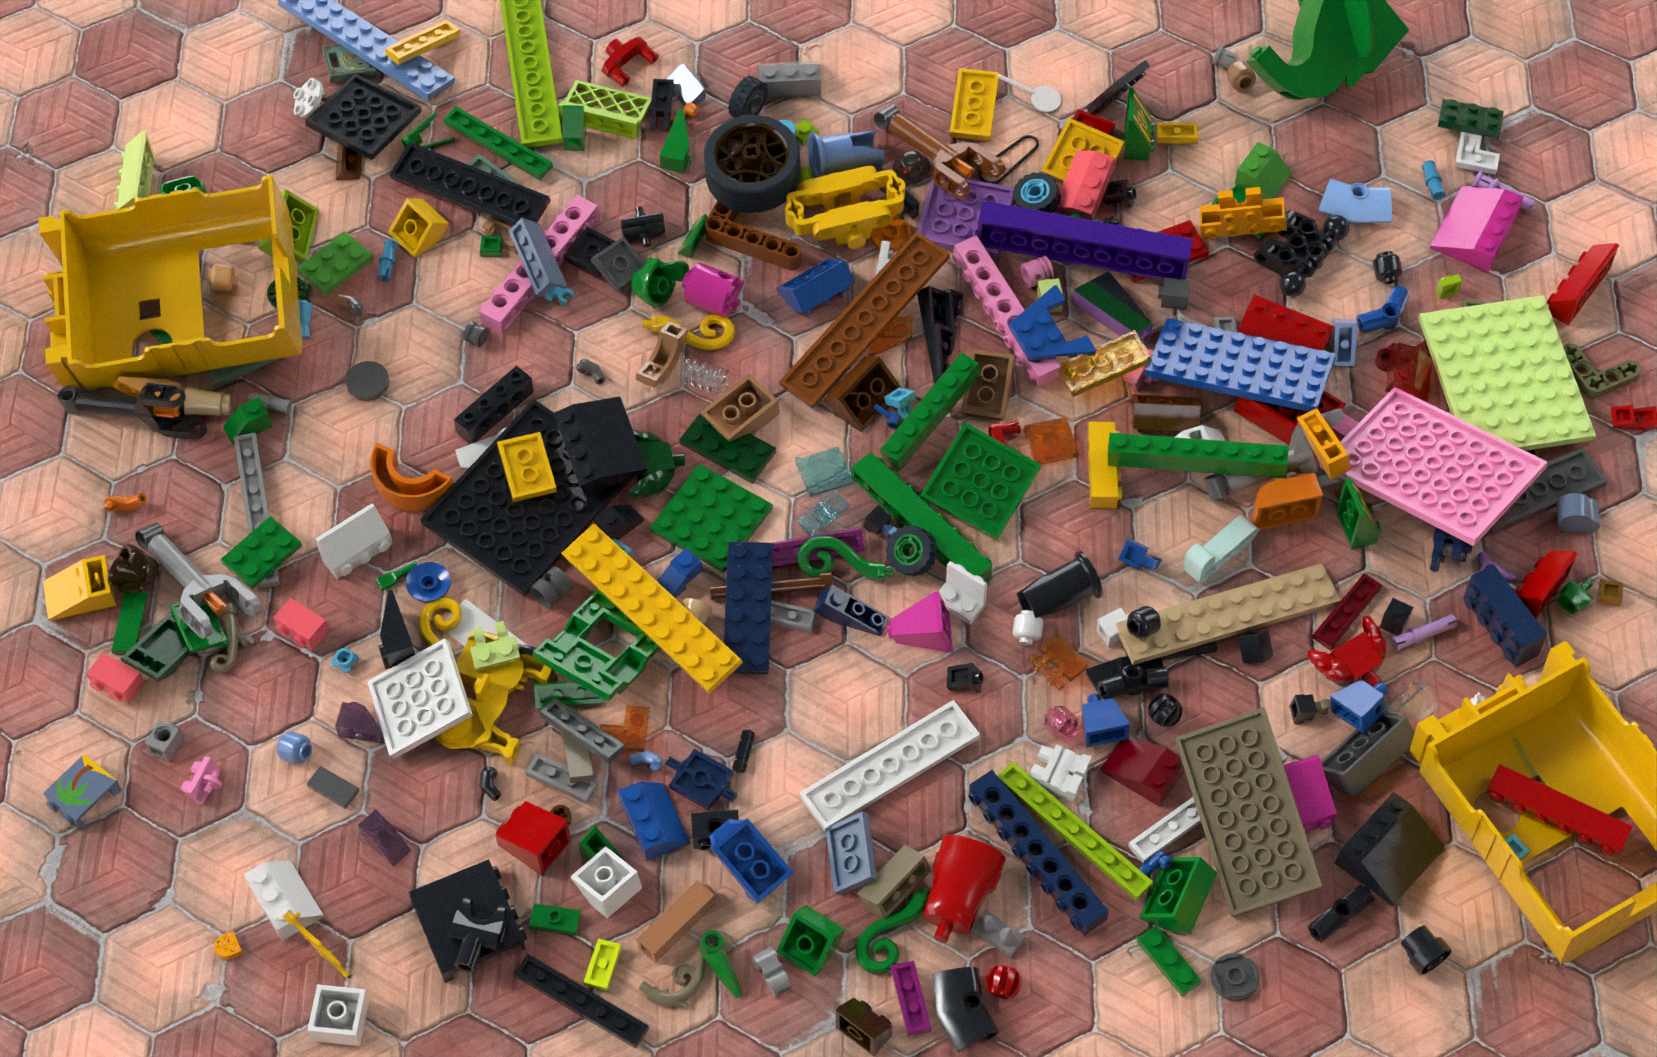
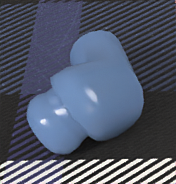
(647, 757)

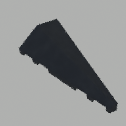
(938, 318)

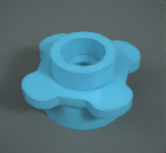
(343, 654)

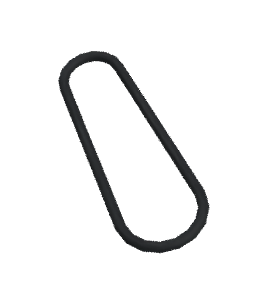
(1017, 164)

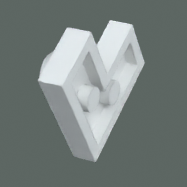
(1472, 158)

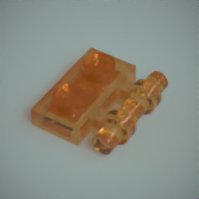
(1062, 657)

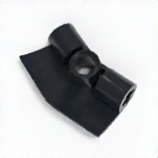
(1120, 678)
(962, 1024)

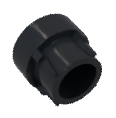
(1425, 950)

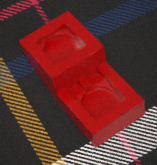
(1634, 419)

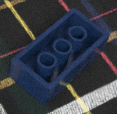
(1504, 616)

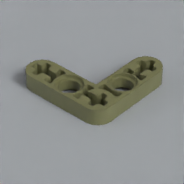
(1594, 378)

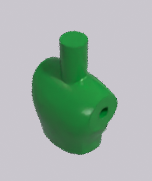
(1575, 596)

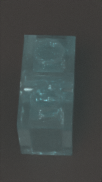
(823, 513)

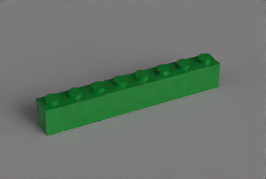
(1198, 455)
(909, 509)

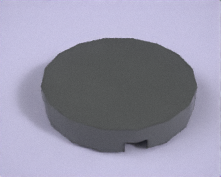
(367, 380)
(1234, 977)

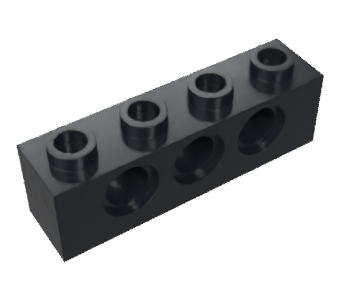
(494, 405)

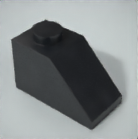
(618, 520)

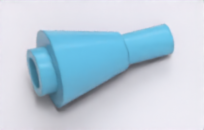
(305, 317)

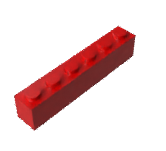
(1559, 810)

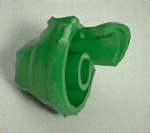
(658, 280)

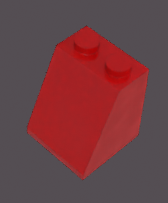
(534, 836)

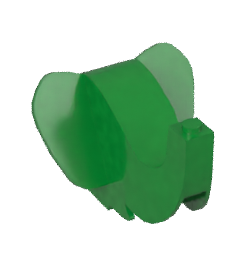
(1330, 44)

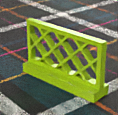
(603, 118)

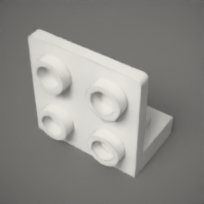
(963, 593)

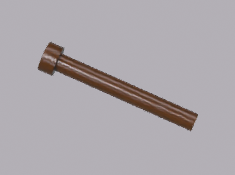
(785, 586)

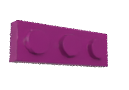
(910, 998)

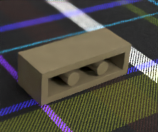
(894, 882)

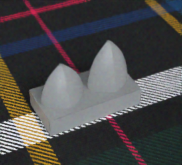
(998, 933)

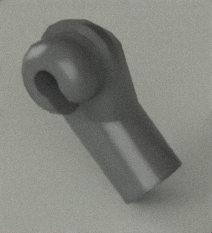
(593, 368)

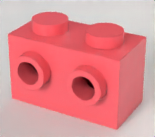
(300, 624)
(114, 678)

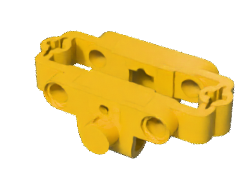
(844, 215)

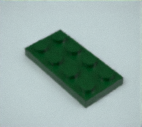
(741, 456)

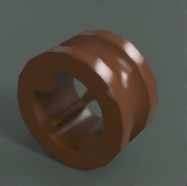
(562, 809)

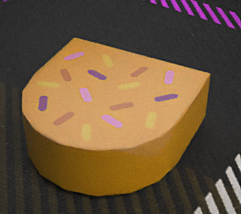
(227, 946)

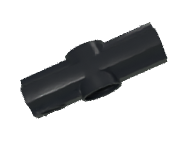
(1331, 921)

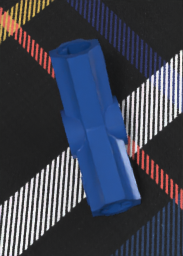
(1388, 315)

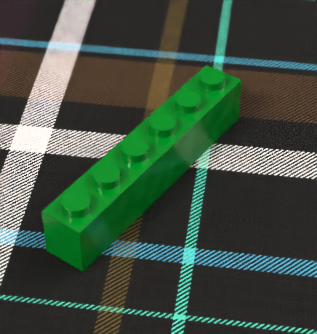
(930, 411)

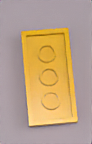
(974, 104)

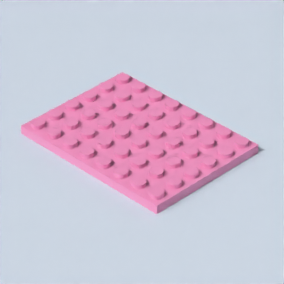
(1437, 466)

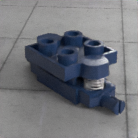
(1442, 547)

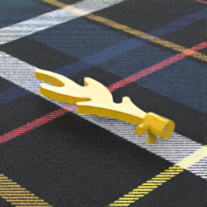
(292, 919)

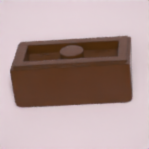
(347, 164)

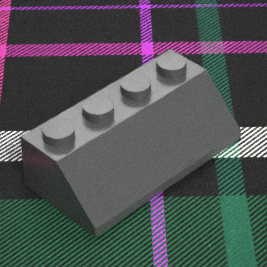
(1367, 754)

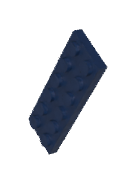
(749, 604)

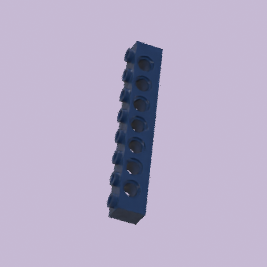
(1084, 919)

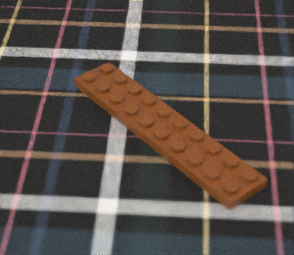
(864, 319)

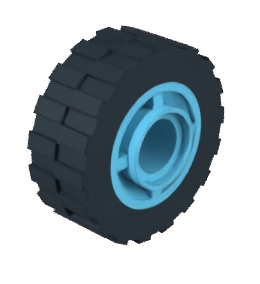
(1037, 192)

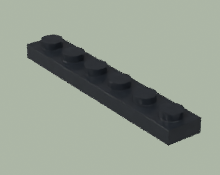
(581, 1001)

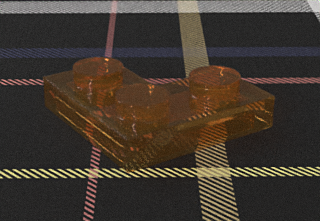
(635, 728)

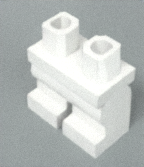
(1063, 771)

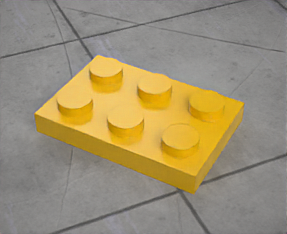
(526, 466)

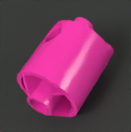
(712, 289)

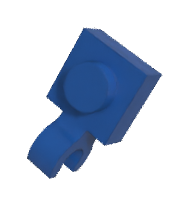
(1136, 555)

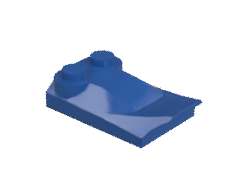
(749, 858)

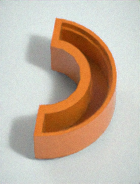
(405, 492)

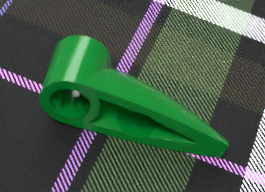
(719, 961)

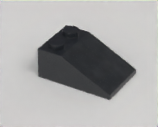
(394, 635)

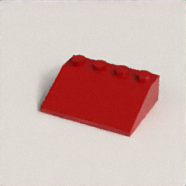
(1280, 420)

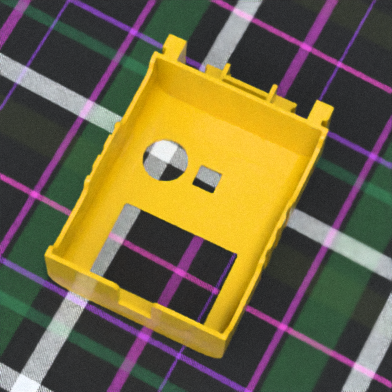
(153, 254)
(1576, 748)

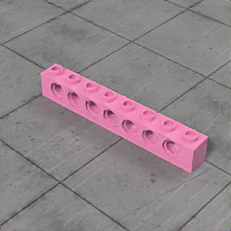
(566, 228)
(973, 251)

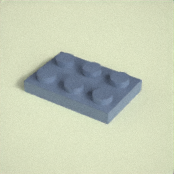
(851, 853)

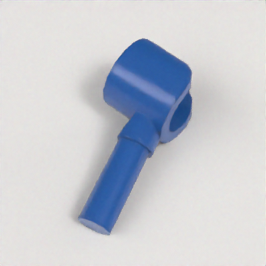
(893, 418)

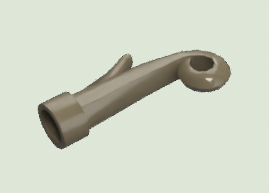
(233, 632)

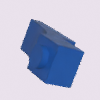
(680, 572)

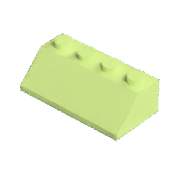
(136, 171)

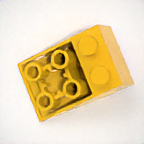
(79, 589)

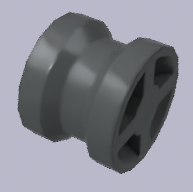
(476, 334)

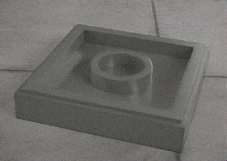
(618, 263)

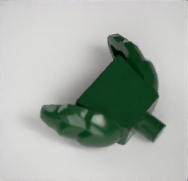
(659, 463)

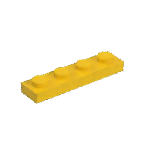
(422, 42)

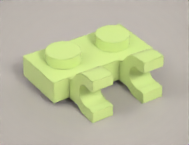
(494, 653)

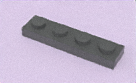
(582, 731)

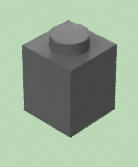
(1174, 293)

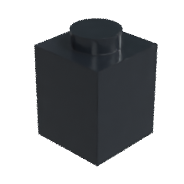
(1396, 617)

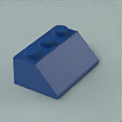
(816, 285)
(652, 818)

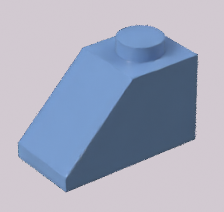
(1344, 341)

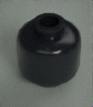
(1387, 267)
(1143, 622)

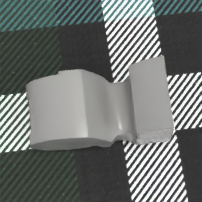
(773, 973)

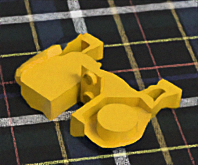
(492, 693)

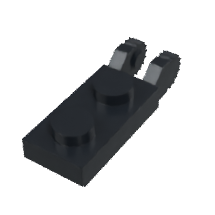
(661, 101)

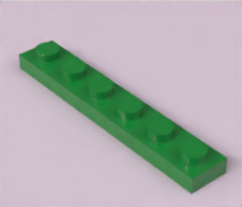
(498, 143)

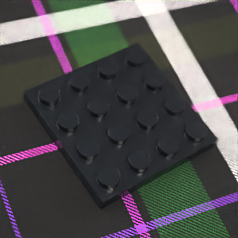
(363, 116)

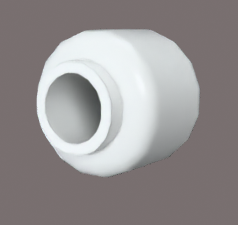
(1027, 627)

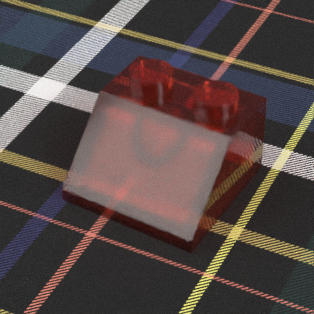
(1409, 371)

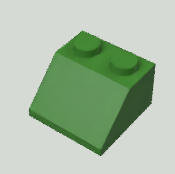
(1263, 169)

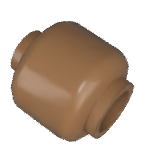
(1241, 76)

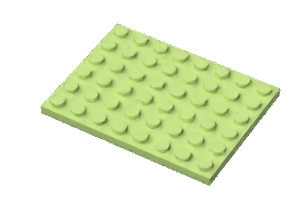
(1508, 372)

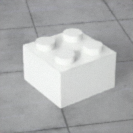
(338, 1015)

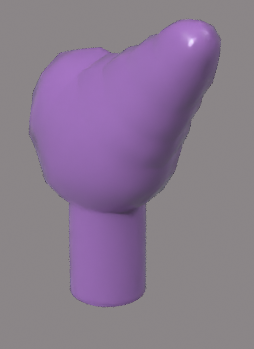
(1485, 560)

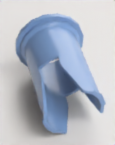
(842, 152)

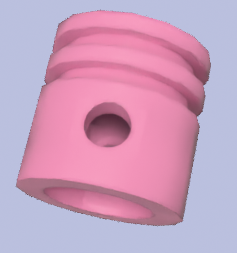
(1036, 270)

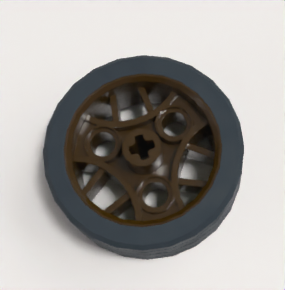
(743, 178)

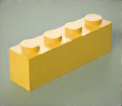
(1102, 478)

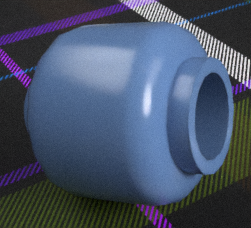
(294, 748)

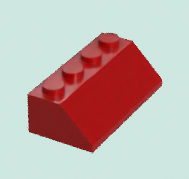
(1582, 282)
(1284, 324)

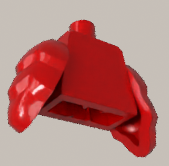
(1354, 659)

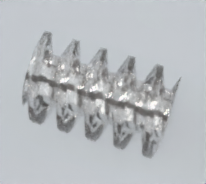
(704, 377)

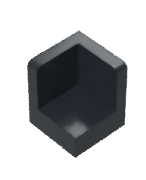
(1255, 646)

